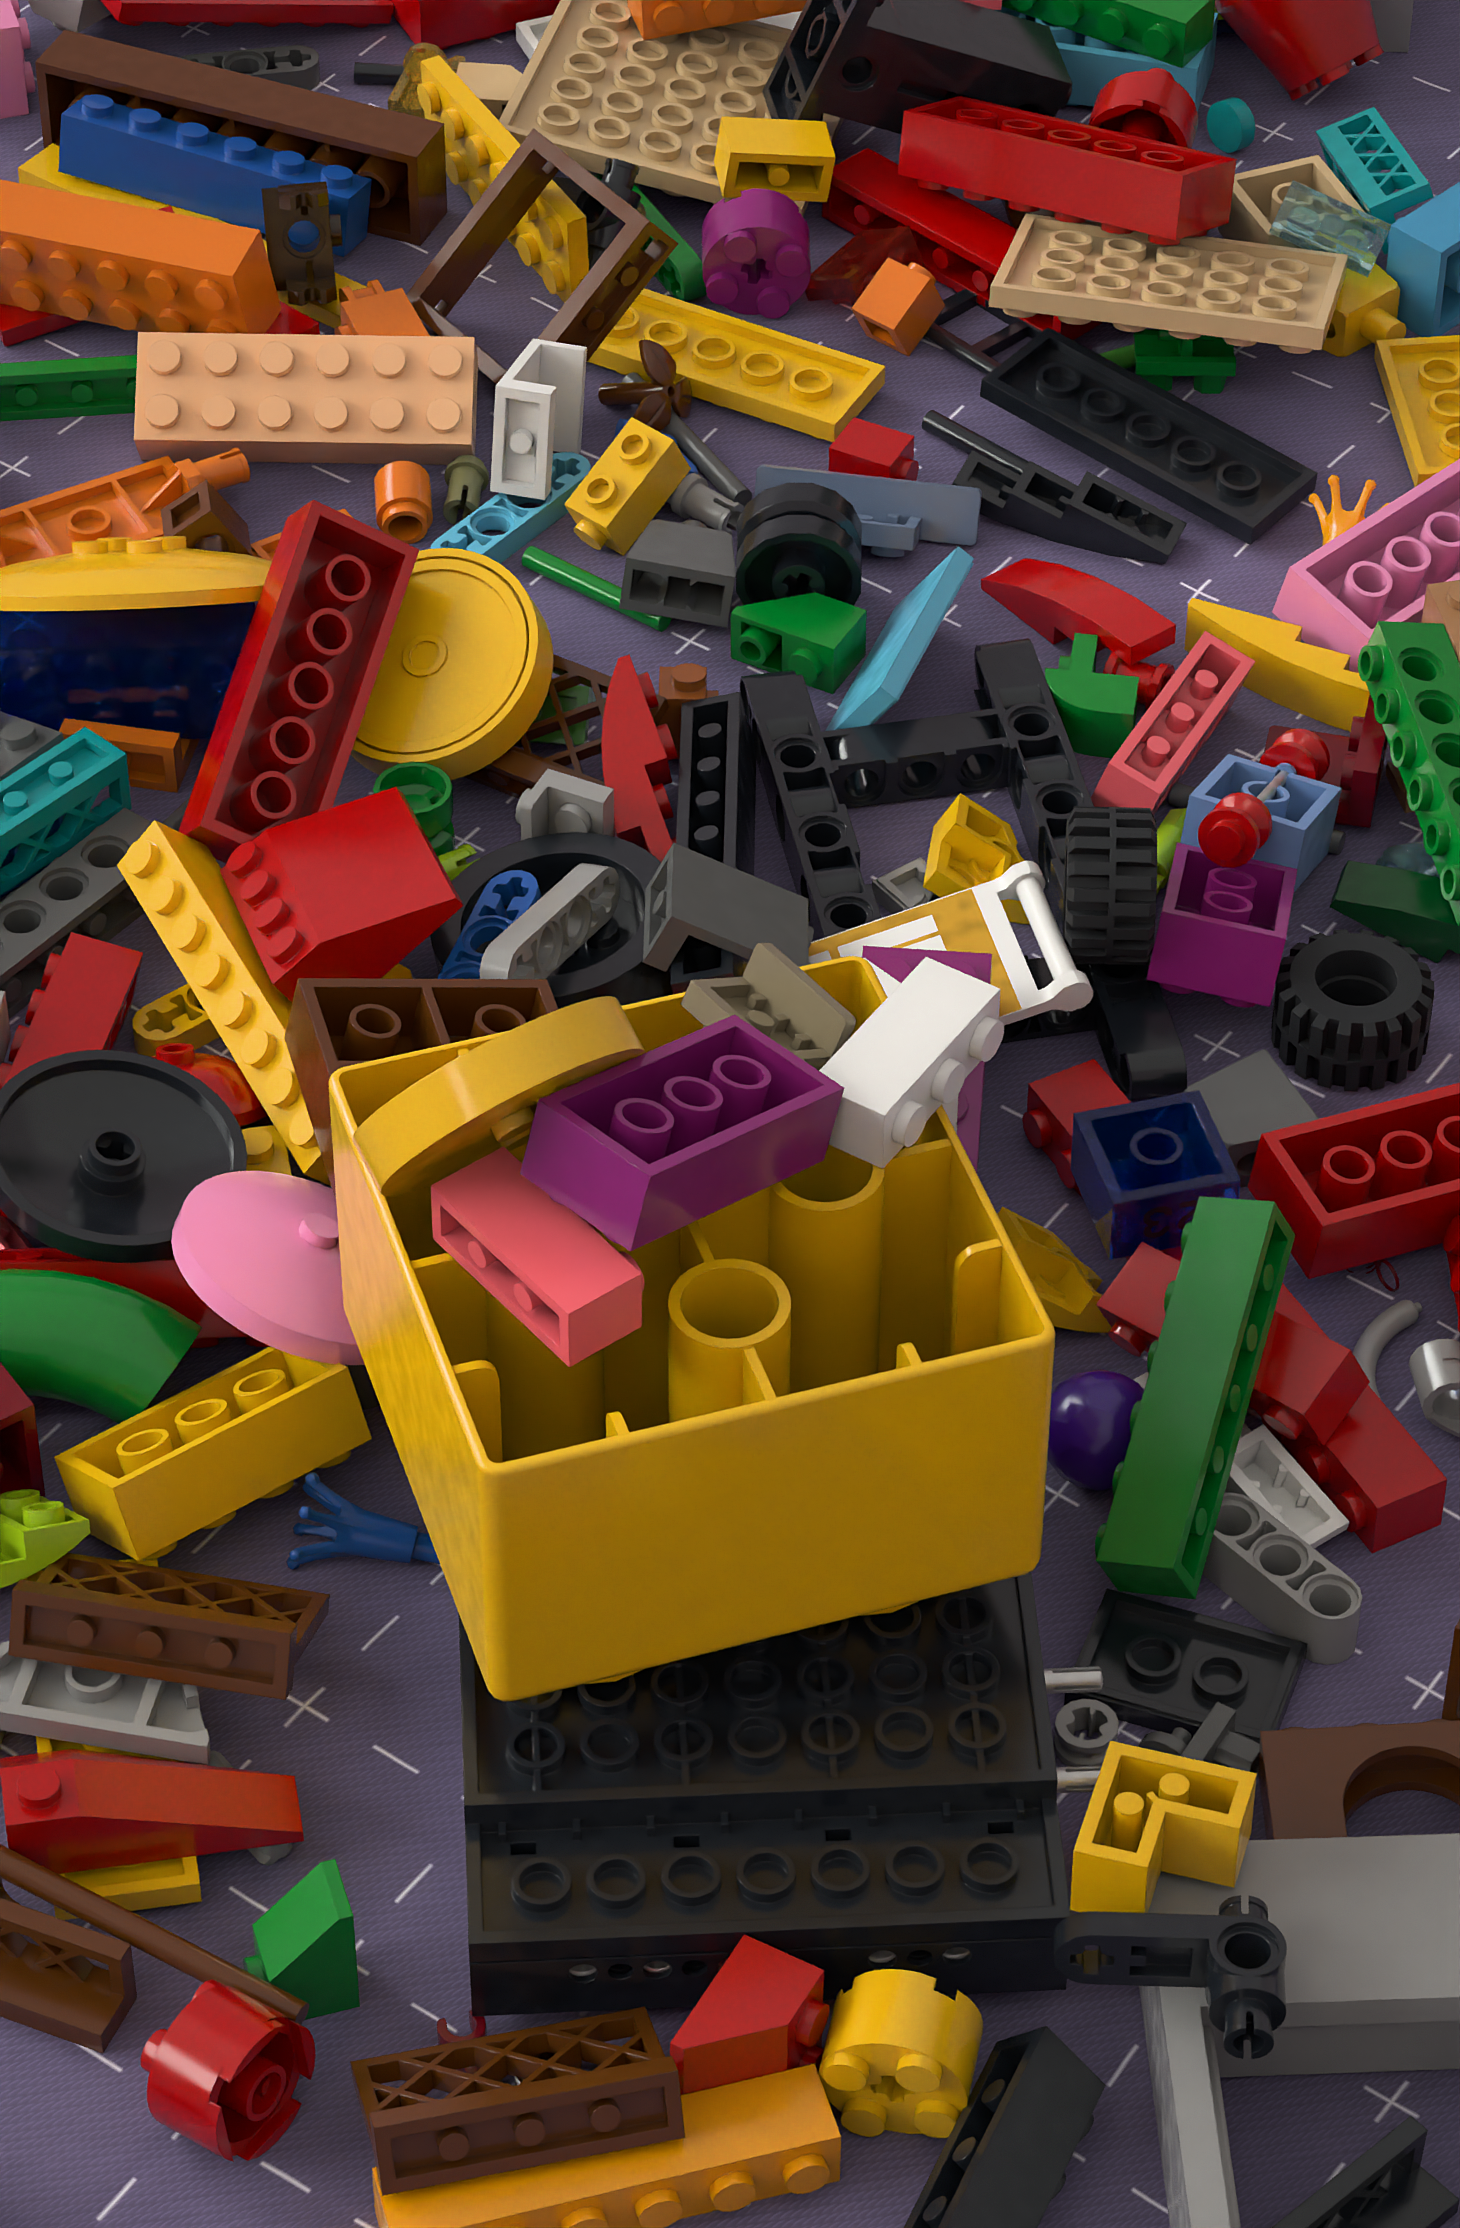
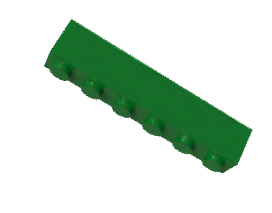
(1195, 1397)

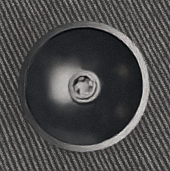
(108, 1151)

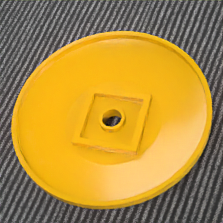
(131, 575)

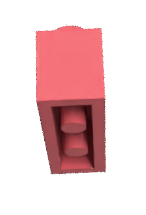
(537, 1257)

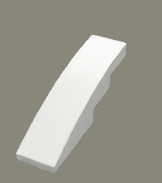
(1280, 1485)

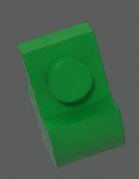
(1093, 706)

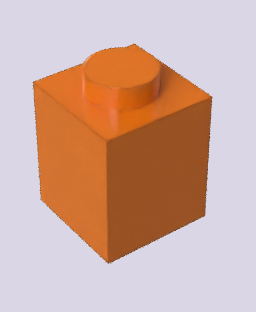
(899, 305)

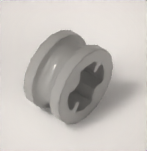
(1090, 1716)

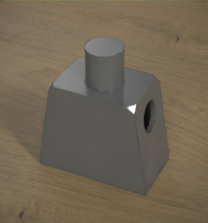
(681, 573)
(1249, 1101)

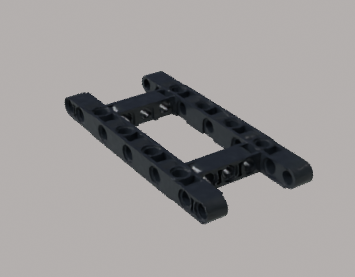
(1007, 743)

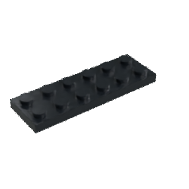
(1149, 435)

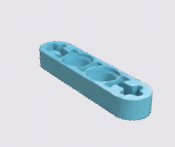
(519, 523)

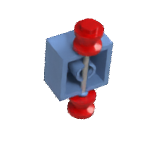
(1267, 808)

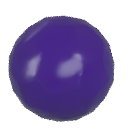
(1091, 1426)

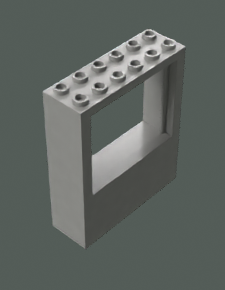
(1365, 1990)

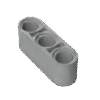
(1283, 1580)

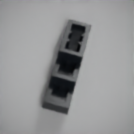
(1083, 516)

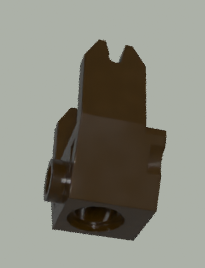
(308, 268)

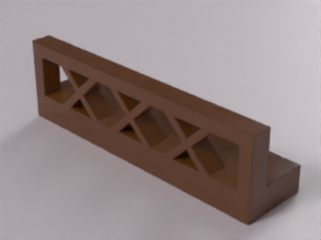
(55, 1983)

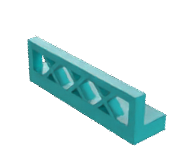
(1360, 171)
(56, 784)

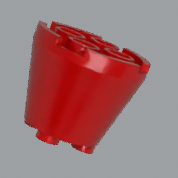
(1305, 37)

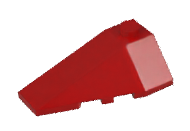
(119, 1810)

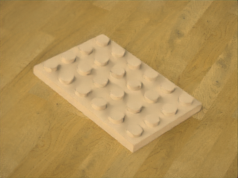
(1187, 288)

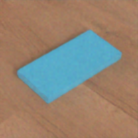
(902, 644)

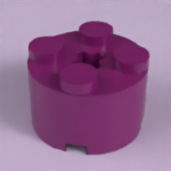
(756, 253)

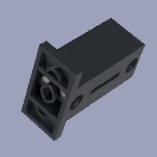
(897, 55)

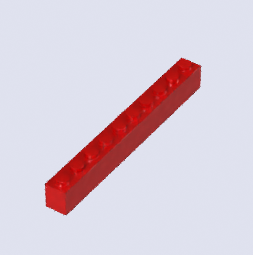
(1370, 1460)

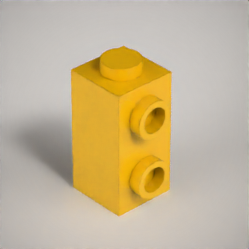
(626, 487)

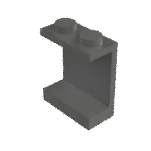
(719, 907)

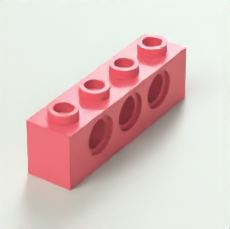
(1174, 727)

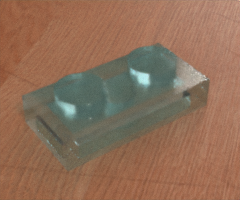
(1330, 226)

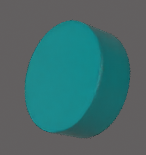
(1231, 124)

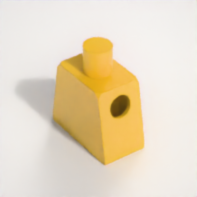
(1364, 313)

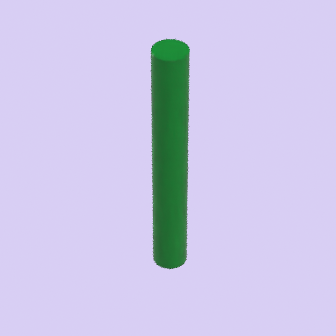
(586, 584)

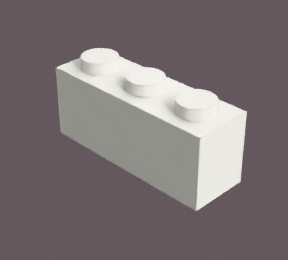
(911, 1059)

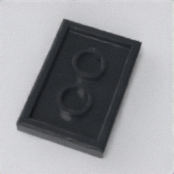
(1174, 1665)

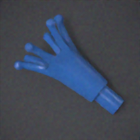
(356, 1532)

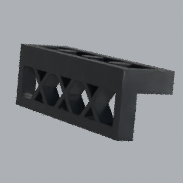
(1404, 2200)

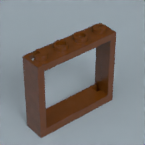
(599, 297)

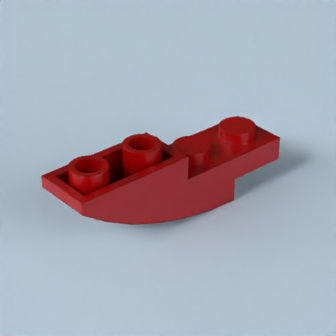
(637, 760)

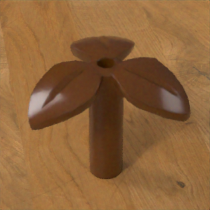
(653, 396)

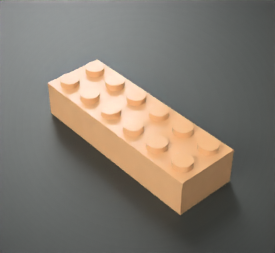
(306, 397)

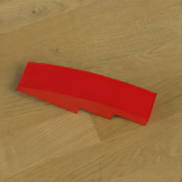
(1068, 602)

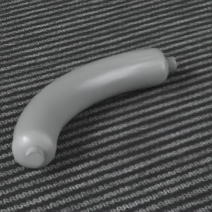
(1380, 1332)

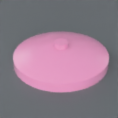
(268, 1261)

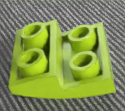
(35, 1533)

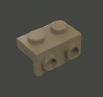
(777, 1002)

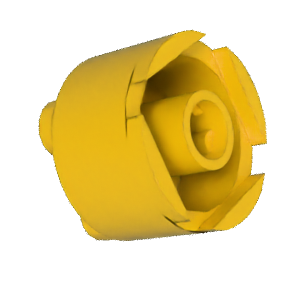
(900, 2055)

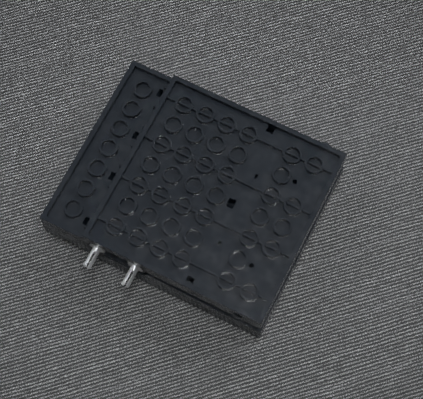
(818, 1789)

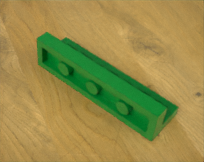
(67, 388)

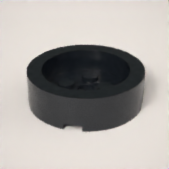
(612, 957)

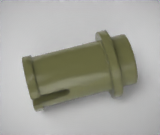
(465, 481)

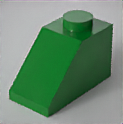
(310, 1943)

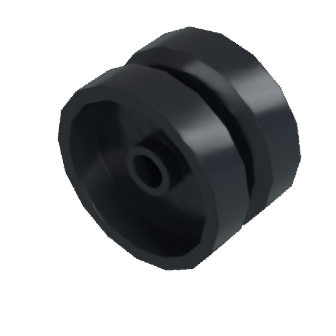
(798, 544)

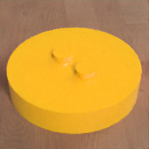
(458, 670)
(490, 1095)

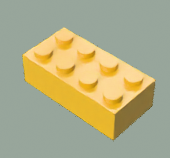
(213, 1451)

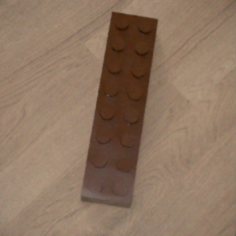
(390, 147)

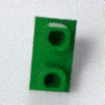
(1164, 356)

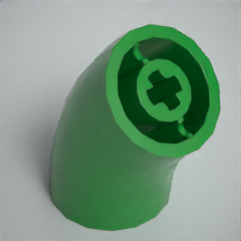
(88, 1340)

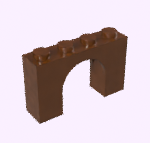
(1323, 1775)

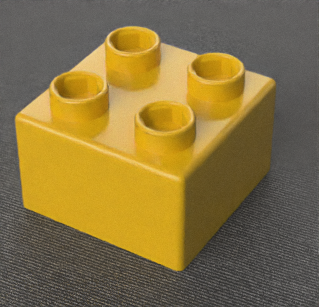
(798, 1436)

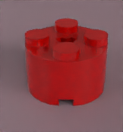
(1148, 107)
(228, 2072)

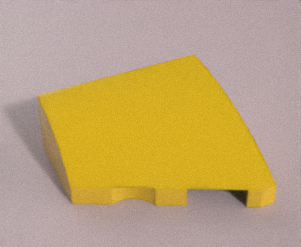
(969, 850)
(1059, 1277)

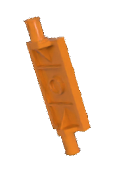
(110, 506)

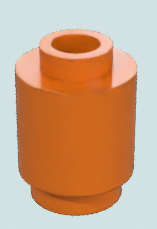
(403, 501)

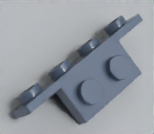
(893, 510)

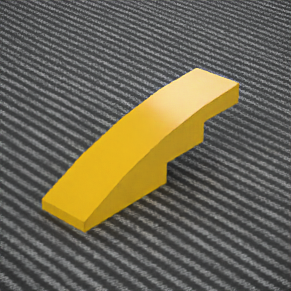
(1285, 669)

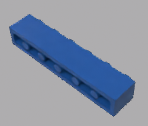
(200, 168)

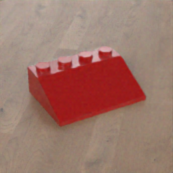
(340, 891)

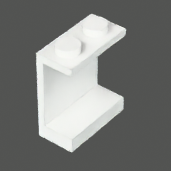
(536, 414)

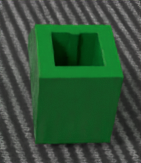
(801, 634)

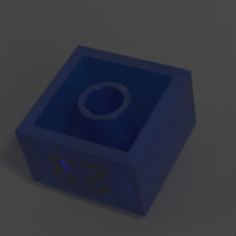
(1147, 1167)

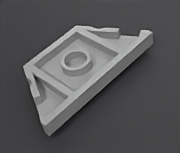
(102, 1709)

